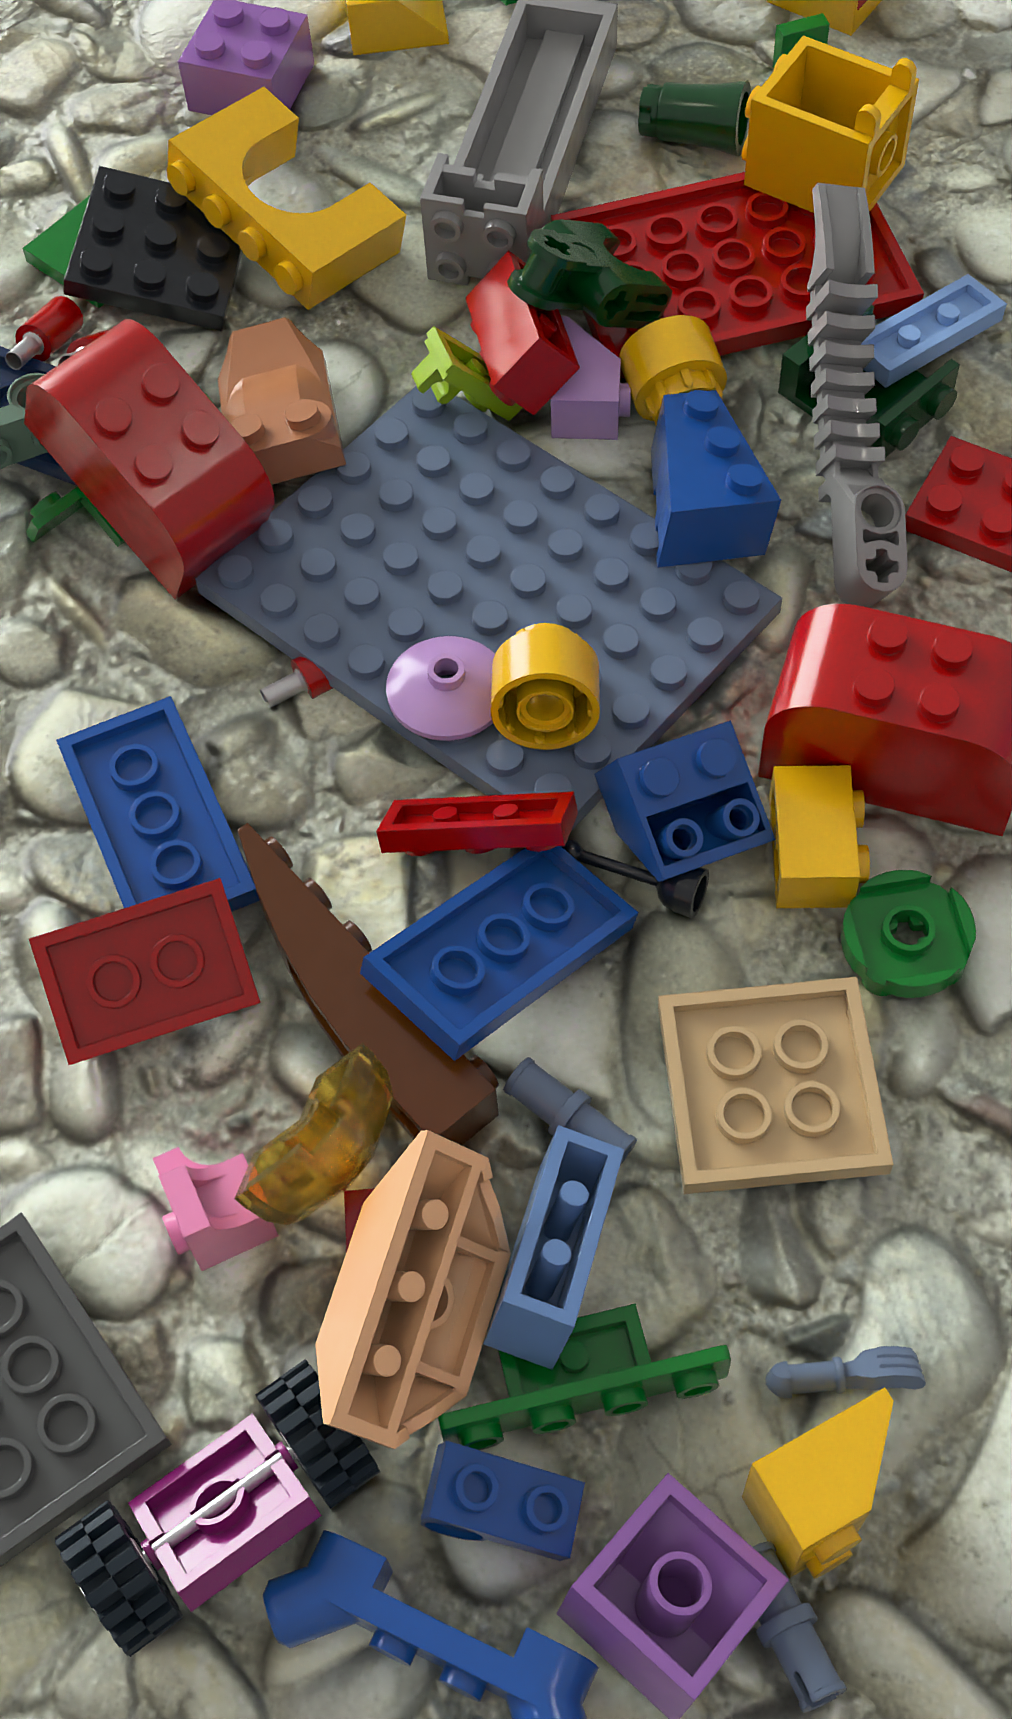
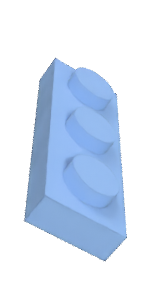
(932, 328)

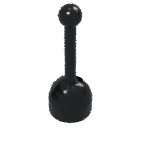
(679, 894)

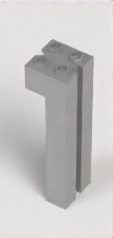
(519, 138)

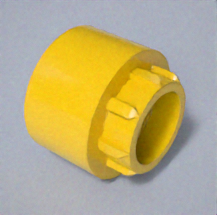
(670, 359)
(545, 687)

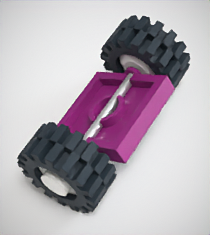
(214, 1513)

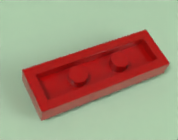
(478, 823)

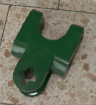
(576, 270)

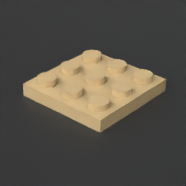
(773, 1085)

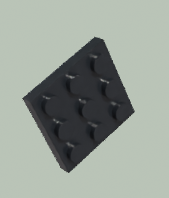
(151, 252)

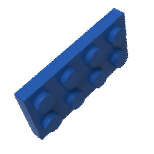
(154, 807)
(497, 946)

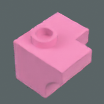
(205, 1209)

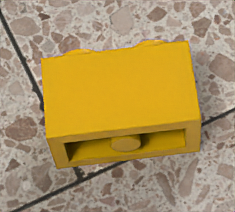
(816, 836)

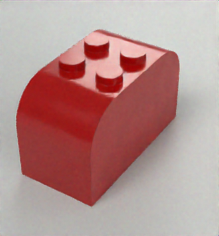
(150, 453)
(905, 705)

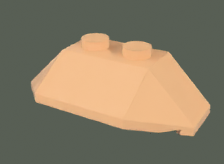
(413, 1294)

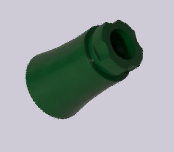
(696, 114)

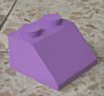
(671, 1597)

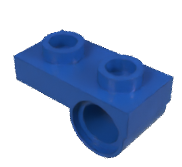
(501, 1501)

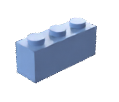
(554, 1248)

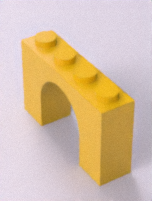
(303, 252)

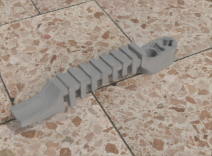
(866, 558)

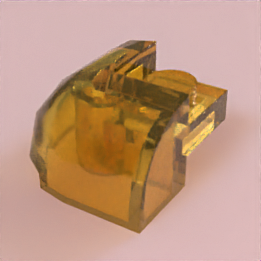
(325, 1146)

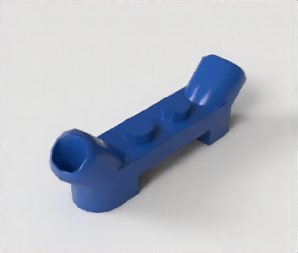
(346, 1588)

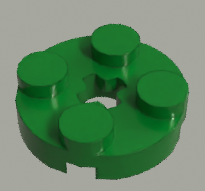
(900, 968)

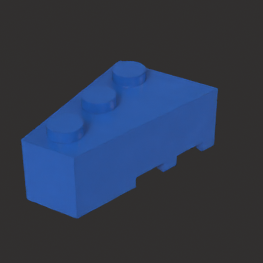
(707, 484)

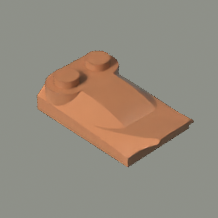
(281, 400)

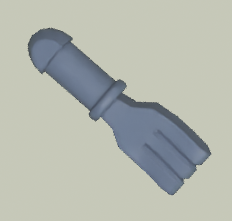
(868, 1371)

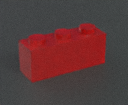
(520, 344)

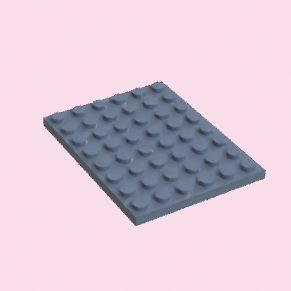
(473, 537)

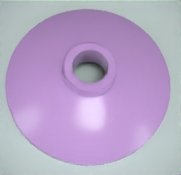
(442, 706)

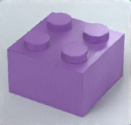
(243, 50)

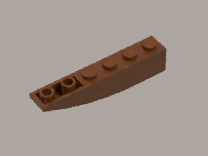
(326, 965)

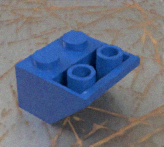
(685, 802)

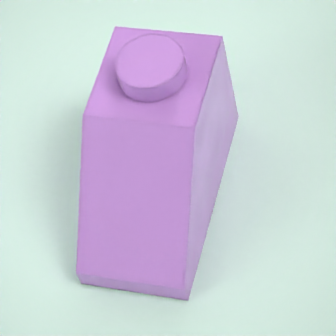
(594, 396)

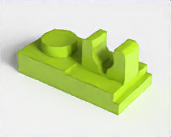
(458, 368)

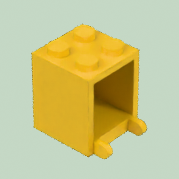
(828, 123)

